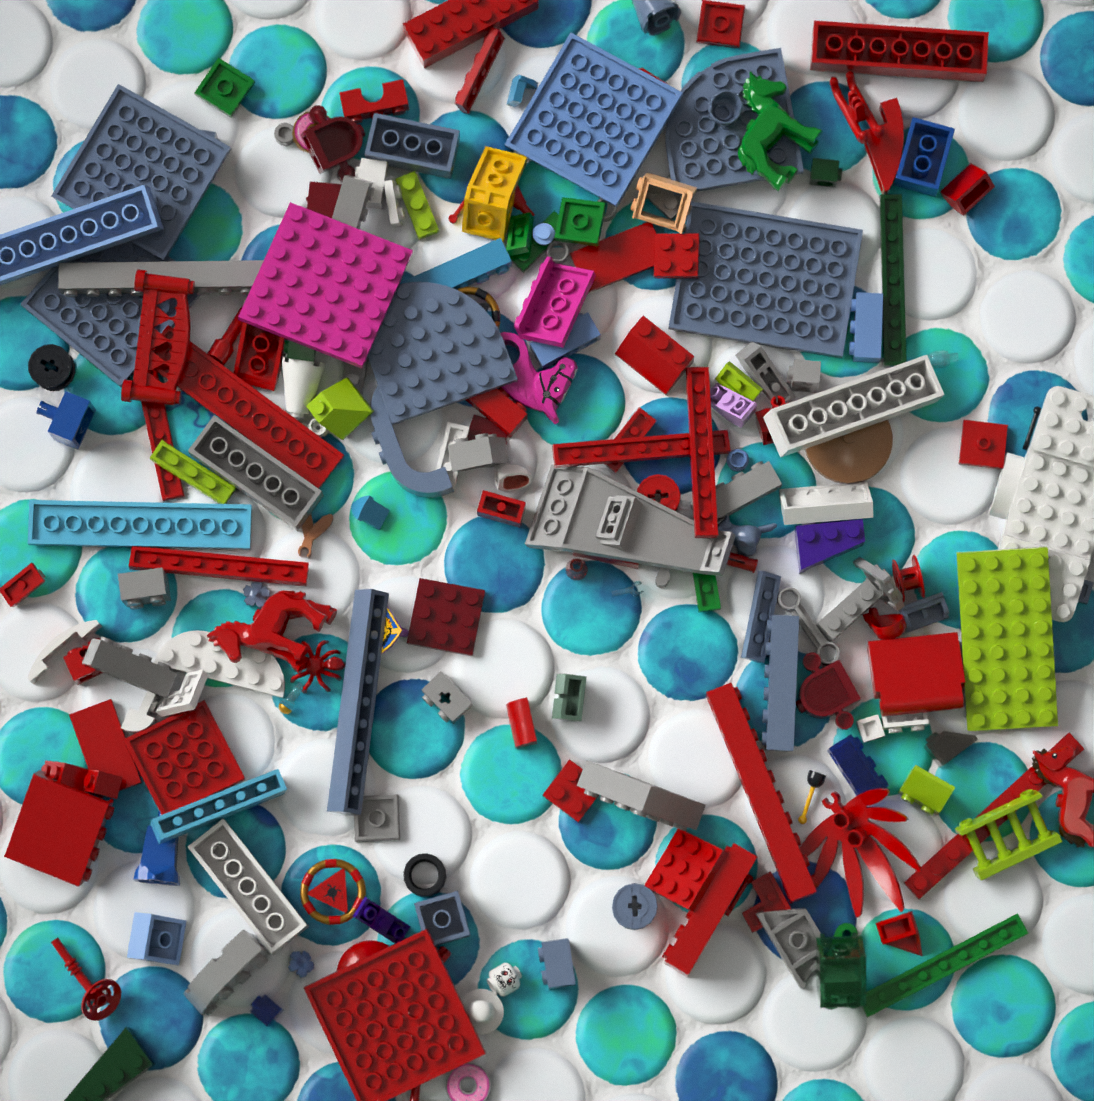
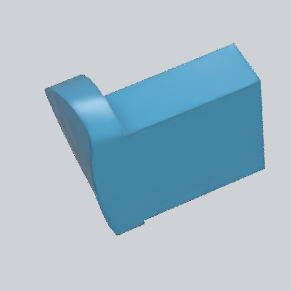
(517, 89)
(369, 511)

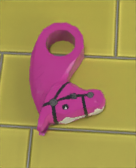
(543, 389)

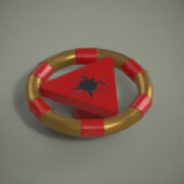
(332, 891)

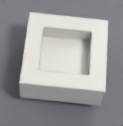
(870, 728)

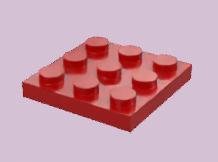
(686, 869)

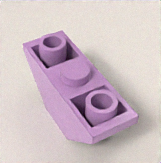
(732, 405)

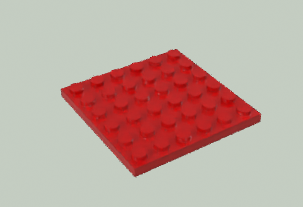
(395, 1019)

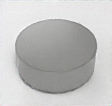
(283, 134)

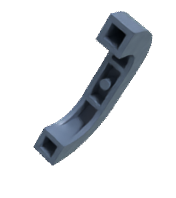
(422, 484)

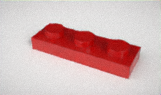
(636, 426)

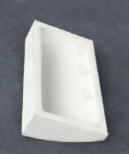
(826, 503)

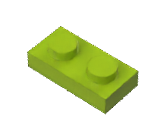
(737, 381)

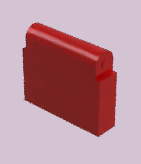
(917, 674)

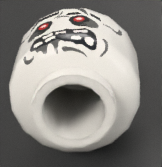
(504, 979)

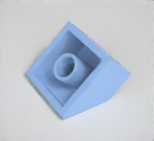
(156, 938)

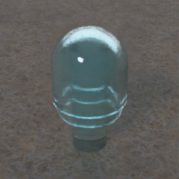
(942, 358)

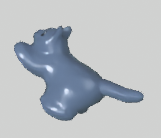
(746, 536)

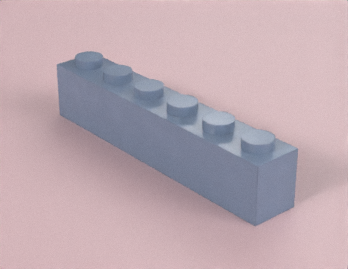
(781, 683)

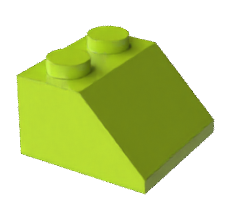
(926, 790)

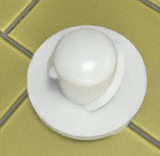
(484, 1010)

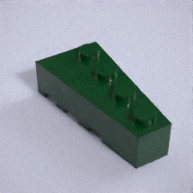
(114, 1070)

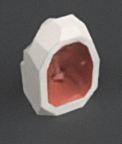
(511, 477)

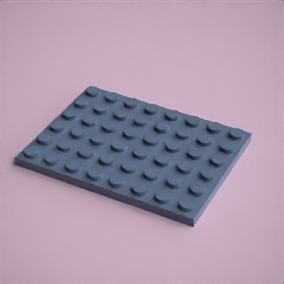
(768, 280)

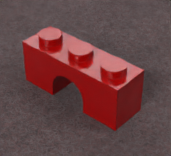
(392, 102)

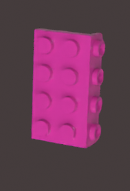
(553, 303)

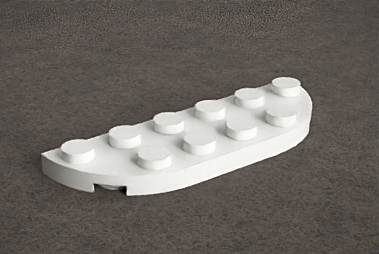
(254, 671)

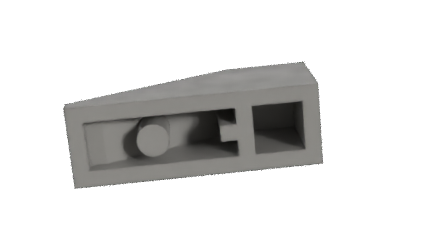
(764, 373)

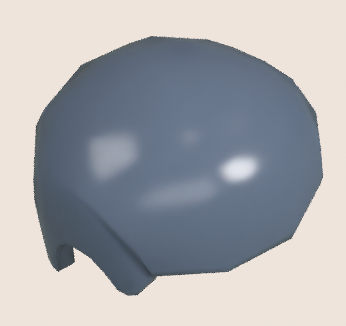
(725, 107)

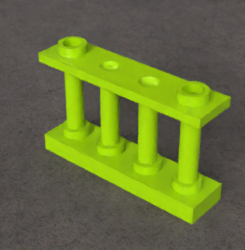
(1007, 857)

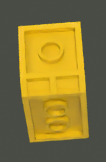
(492, 193)

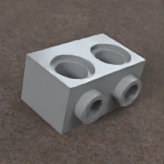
(804, 375)

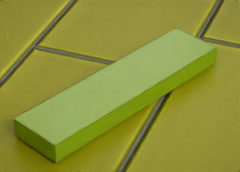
(192, 473)

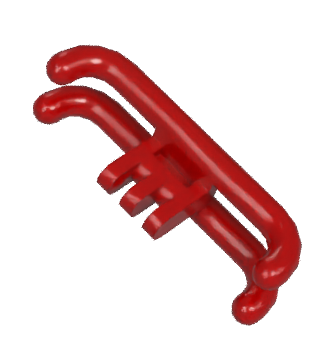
(856, 110)

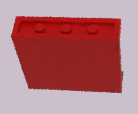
(59, 829)

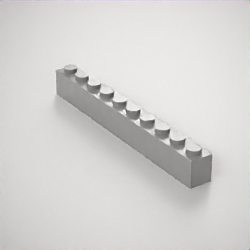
(119, 277)

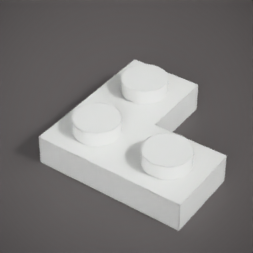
(186, 698)

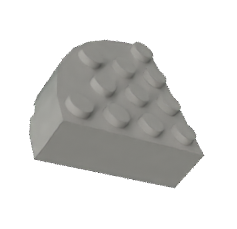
(640, 797)
(225, 972)

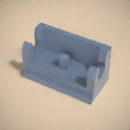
(925, 612)

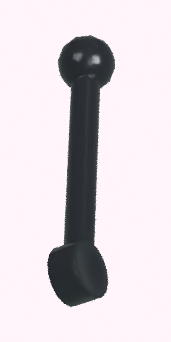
(1036, 410)

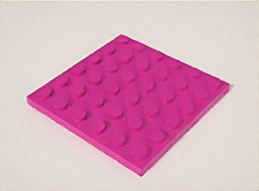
(325, 285)

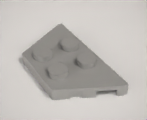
(883, 582)
(794, 939)

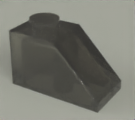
(947, 745)

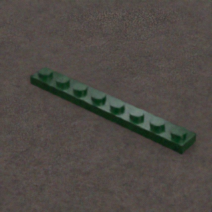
(892, 279)

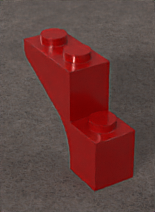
(84, 779)

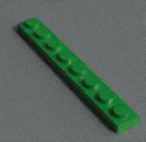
(944, 964)

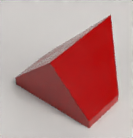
(901, 933)

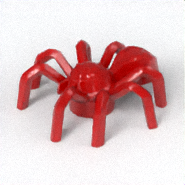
(316, 665)

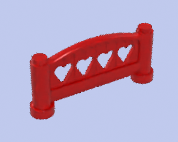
(145, 385)

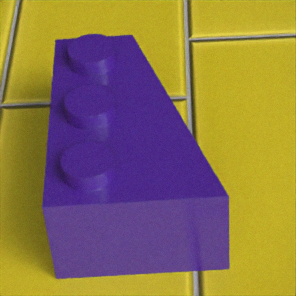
(826, 541)

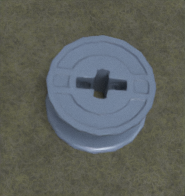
(625, 915)

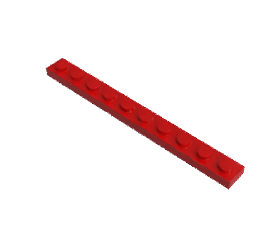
(960, 847)

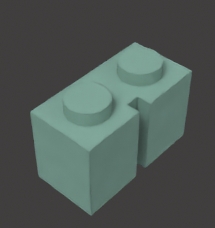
(570, 698)

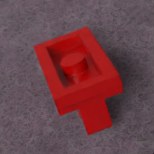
(22, 585)

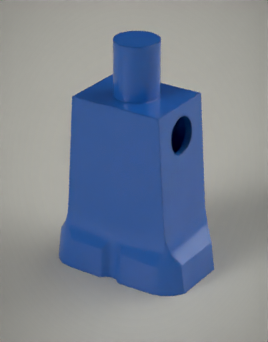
(158, 861)

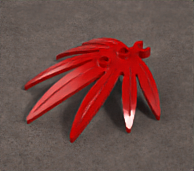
(854, 830)

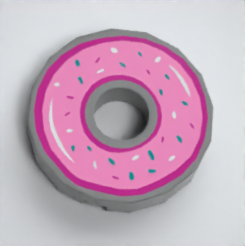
(468, 1071)

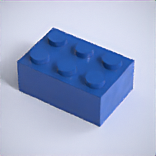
(924, 156)

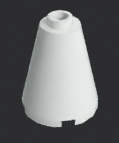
(301, 384)

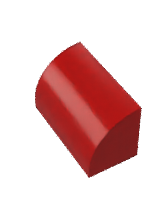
(967, 189)
(521, 723)

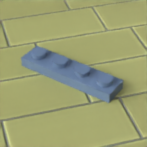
(761, 610)

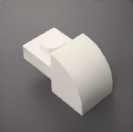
(141, 719)

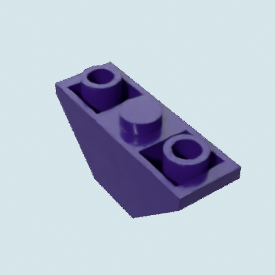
(381, 921)

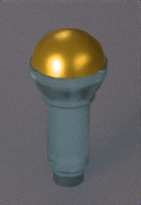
(286, 705)

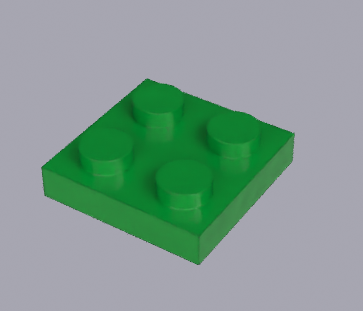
(224, 87)
(580, 221)

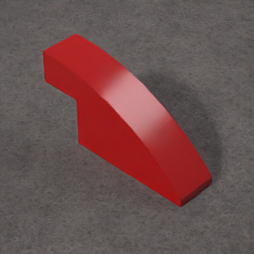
(886, 151)

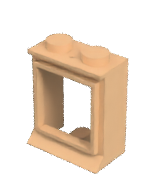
(684, 207)

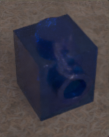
(266, 1010)

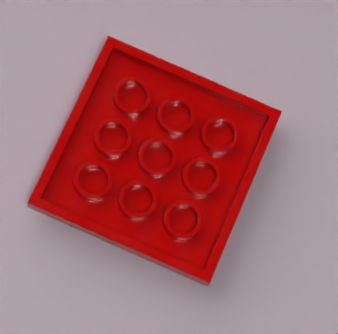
(184, 758)

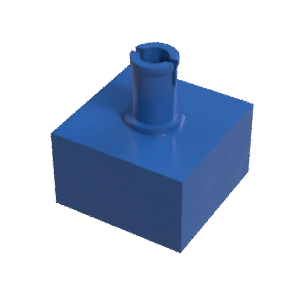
(69, 419)

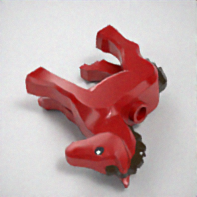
(1075, 794)

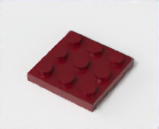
(445, 617)

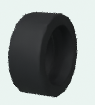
(407, 873)

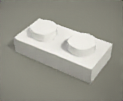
(396, 213)

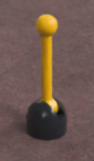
(814, 780)

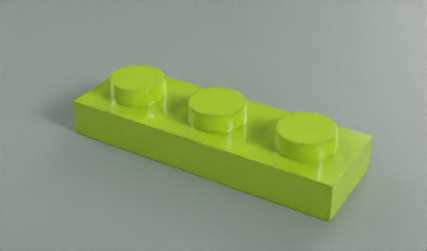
(417, 205)

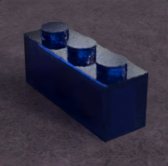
(855, 766)

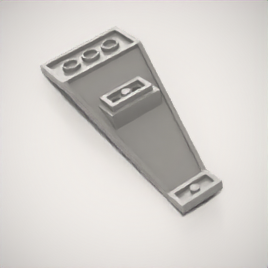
(581, 511)

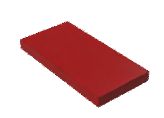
(618, 256)
(103, 743)

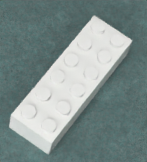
(248, 886)

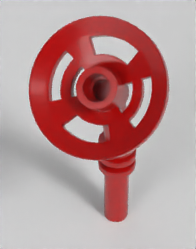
(94, 994)

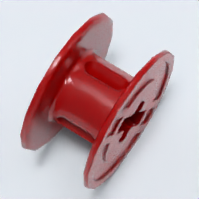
(661, 485)
(908, 578)

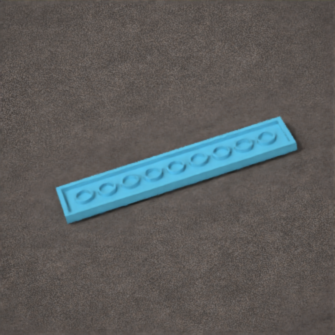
(140, 524)

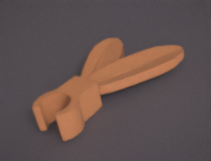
(313, 532)

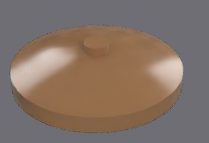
(853, 455)

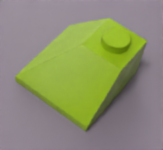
(340, 408)

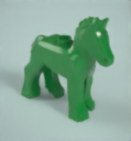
(768, 129)

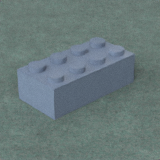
(413, 145)

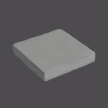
(378, 819)

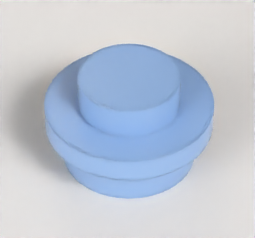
(543, 234)

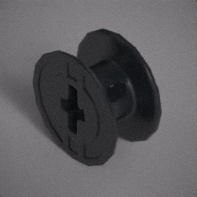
(54, 356)

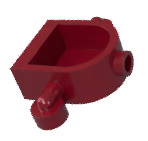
(332, 141)
(827, 692)

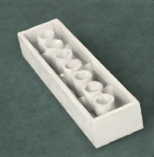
(853, 406)

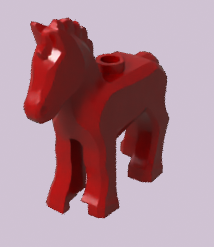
(269, 626)

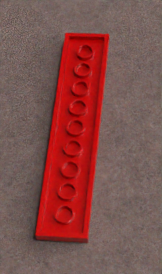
(252, 414)

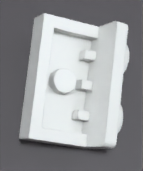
(914, 721)

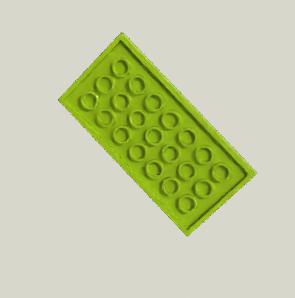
(1007, 638)

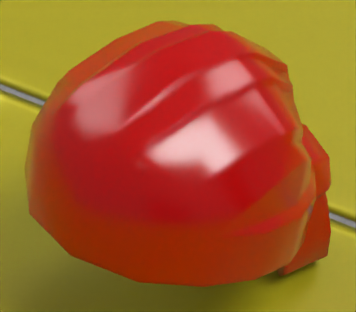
(885, 626)

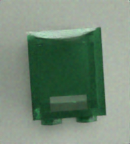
(841, 971)

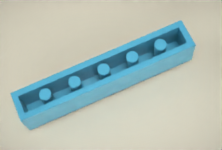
(218, 806)

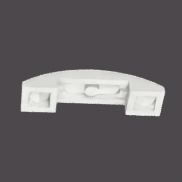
(39, 667)

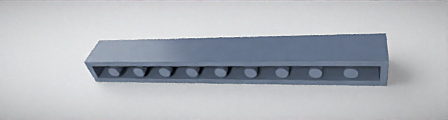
(357, 702)

